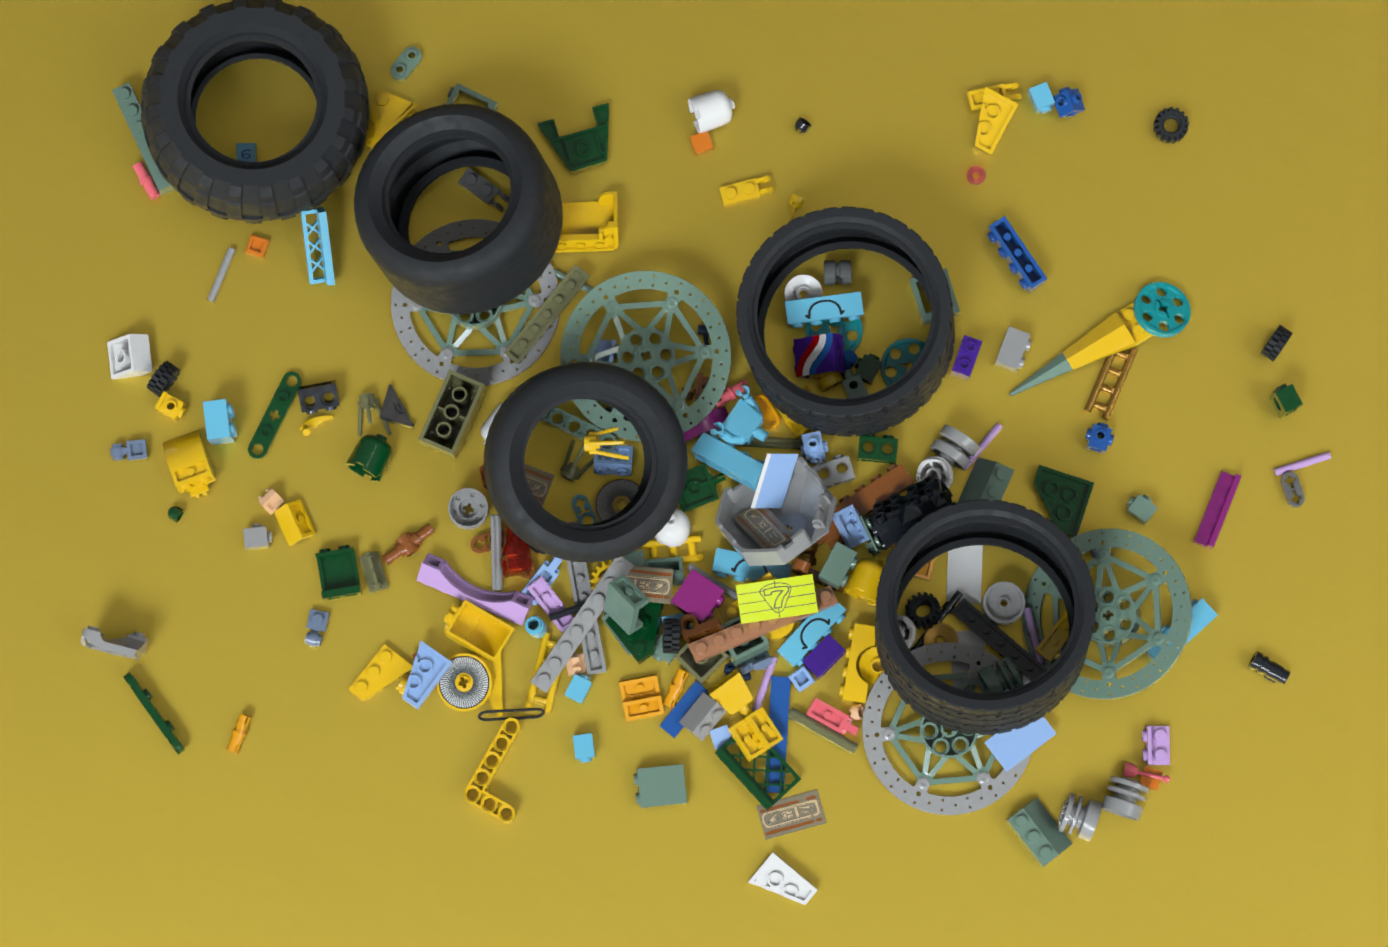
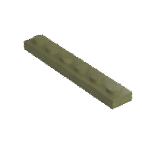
(546, 314)

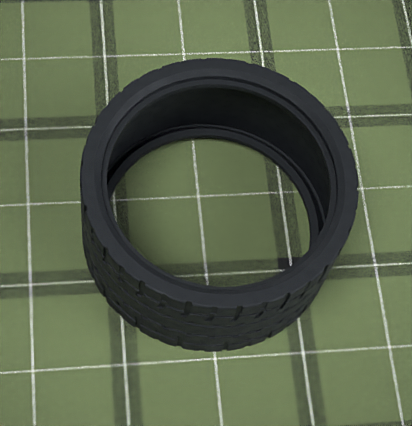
(830, 231)
(1001, 526)

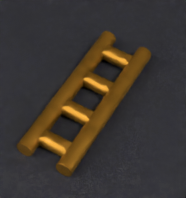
(1114, 392)

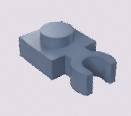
(758, 662)

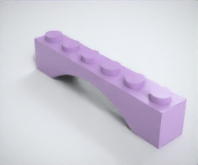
(509, 605)

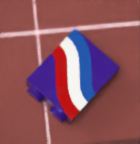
(819, 355)

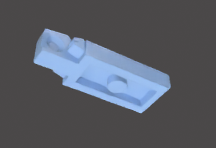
(548, 571)

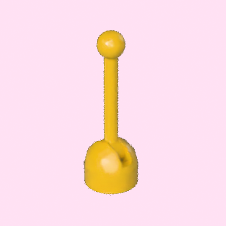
(795, 202)

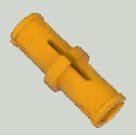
(675, 688)
(238, 733)

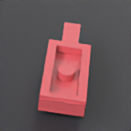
(831, 717)

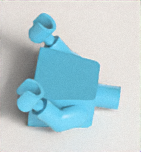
(743, 422)

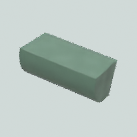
(669, 563)

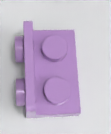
(1157, 745)

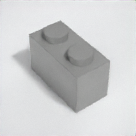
(1012, 349)
(702, 716)

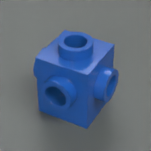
(1068, 102)
(1094, 442)

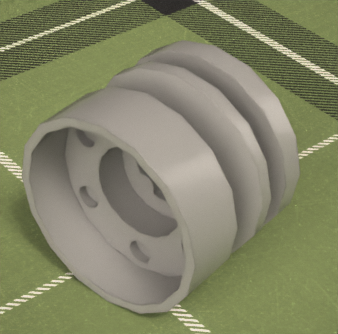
(463, 498)
(1125, 798)
(1079, 816)

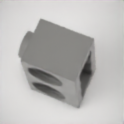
(835, 478)

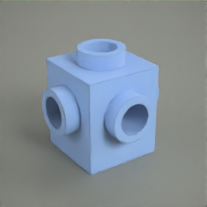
(813, 447)

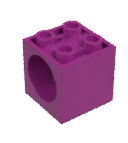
(698, 597)

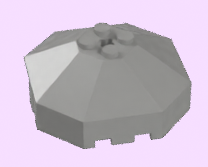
(806, 510)

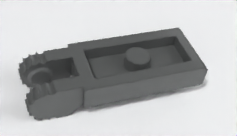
(482, 189)

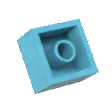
(219, 422)

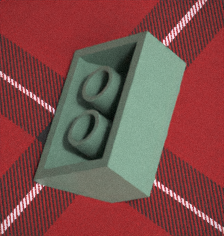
(986, 481)
(1039, 832)

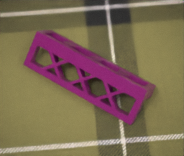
(1217, 510)

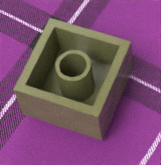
(702, 670)

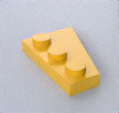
(383, 113)
(993, 119)
(379, 673)

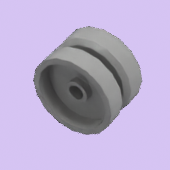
(954, 447)
(1007, 592)

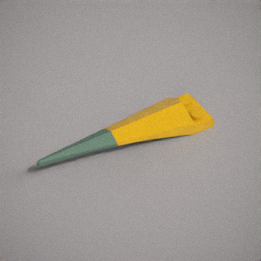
(1109, 337)

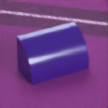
(824, 657)

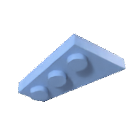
(425, 674)

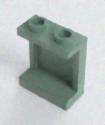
(624, 602)
(660, 786)

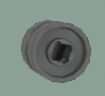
(837, 272)

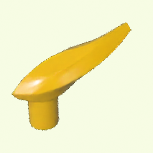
(313, 423)

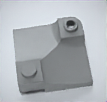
(131, 646)

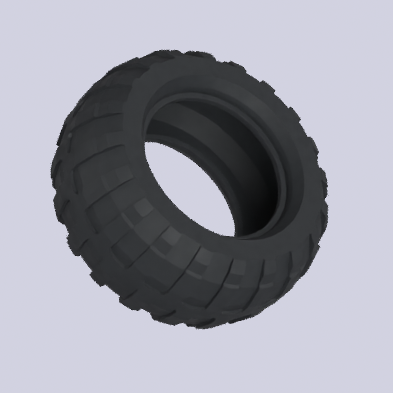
(241, 33)

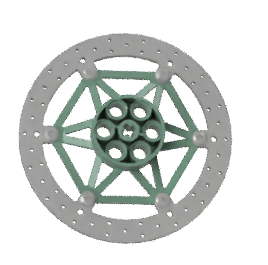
(450, 350)
(924, 778)

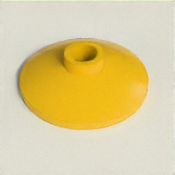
(867, 668)

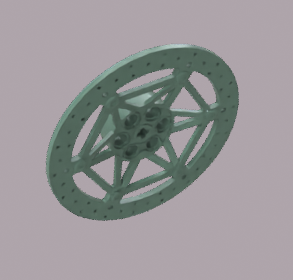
(670, 306)
(1120, 616)

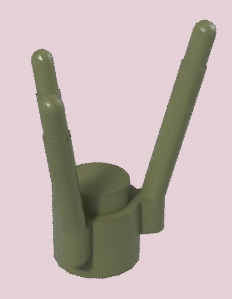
(367, 404)
(570, 471)

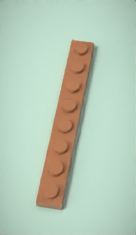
(743, 633)

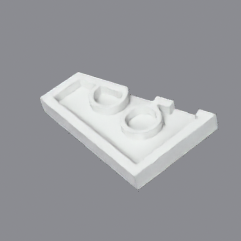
(782, 879)

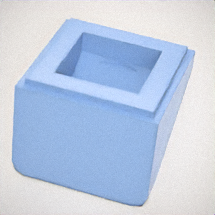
(802, 678)
(720, 736)

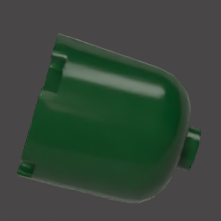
(370, 457)

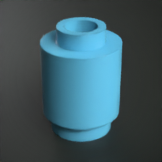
(534, 621)

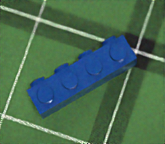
(1017, 254)

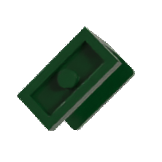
(338, 573)

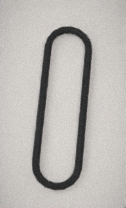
(511, 710)

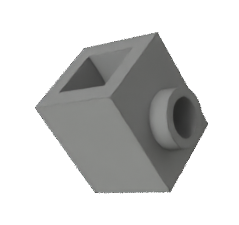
(257, 537)

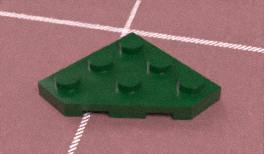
(1063, 497)
(641, 642)

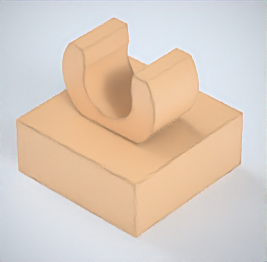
(271, 501)
(576, 664)

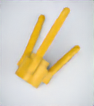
(592, 443)

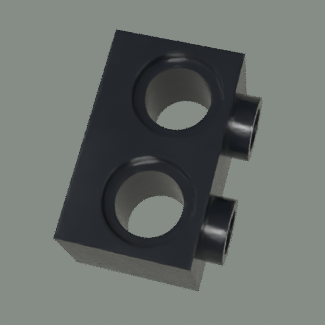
(317, 391)

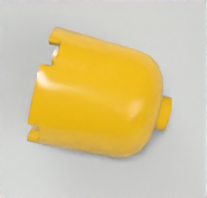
(865, 579)

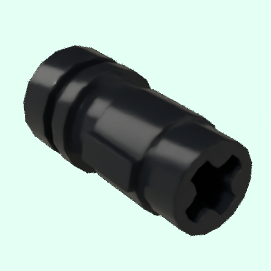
(1271, 670)

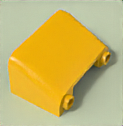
(590, 225)

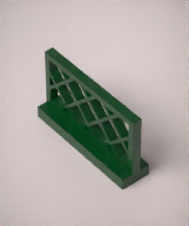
(749, 781)

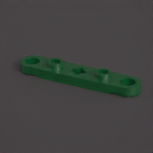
(269, 428)
(165, 726)

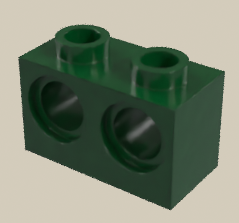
(877, 454)

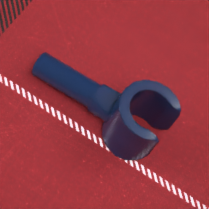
(702, 330)

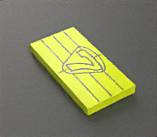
(776, 598)

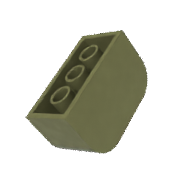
(453, 414)

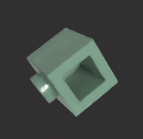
(1141, 508)
(659, 655)

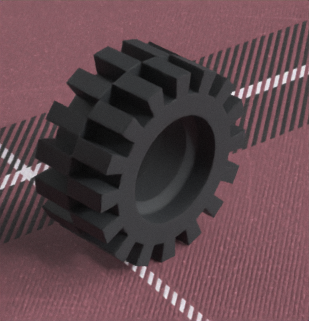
(1170, 114)
(1276, 343)
(163, 378)
(918, 601)
(671, 635)

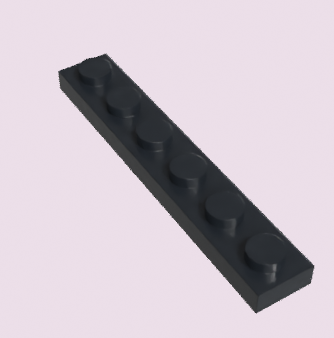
(998, 640)

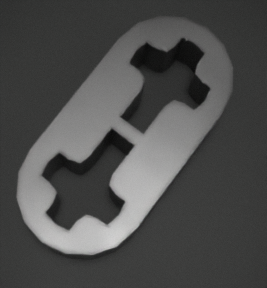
(1288, 491)

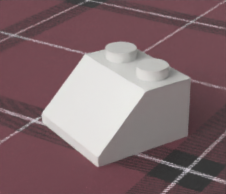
(129, 356)

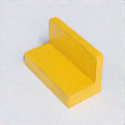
(294, 522)

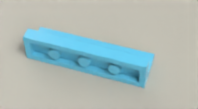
(325, 249)

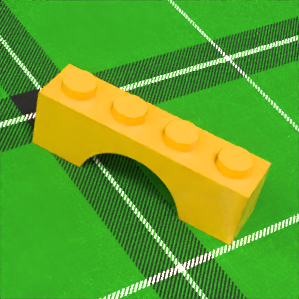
(855, 688)

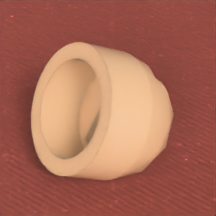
(856, 711)

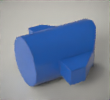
(850, 359)

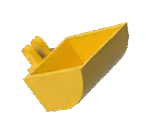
(189, 464)
(476, 630)

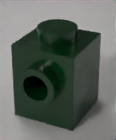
(868, 368)

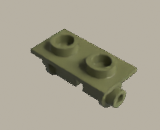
(373, 571)

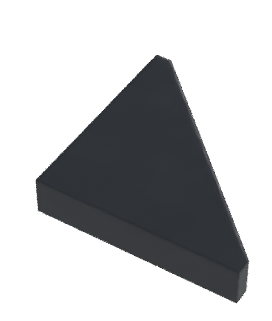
(394, 411)

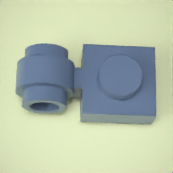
(135, 450)
(316, 622)

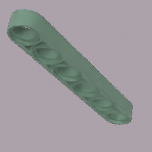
(581, 432)

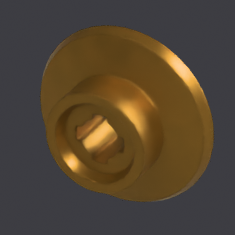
(940, 630)

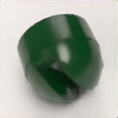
(175, 513)

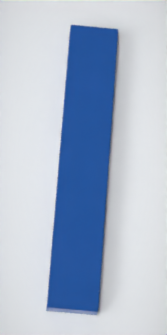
(779, 716)

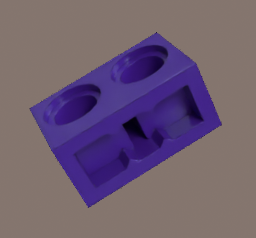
(966, 357)

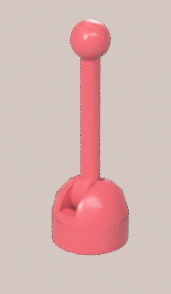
(1131, 771)

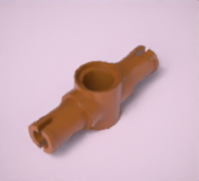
(408, 544)

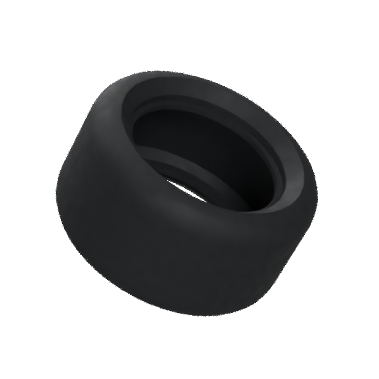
(422, 151)
(663, 462)

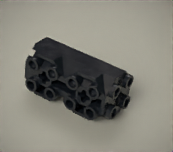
(899, 513)

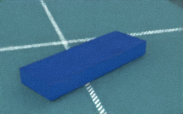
(671, 722)

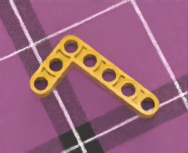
(491, 771)

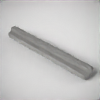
(496, 551)

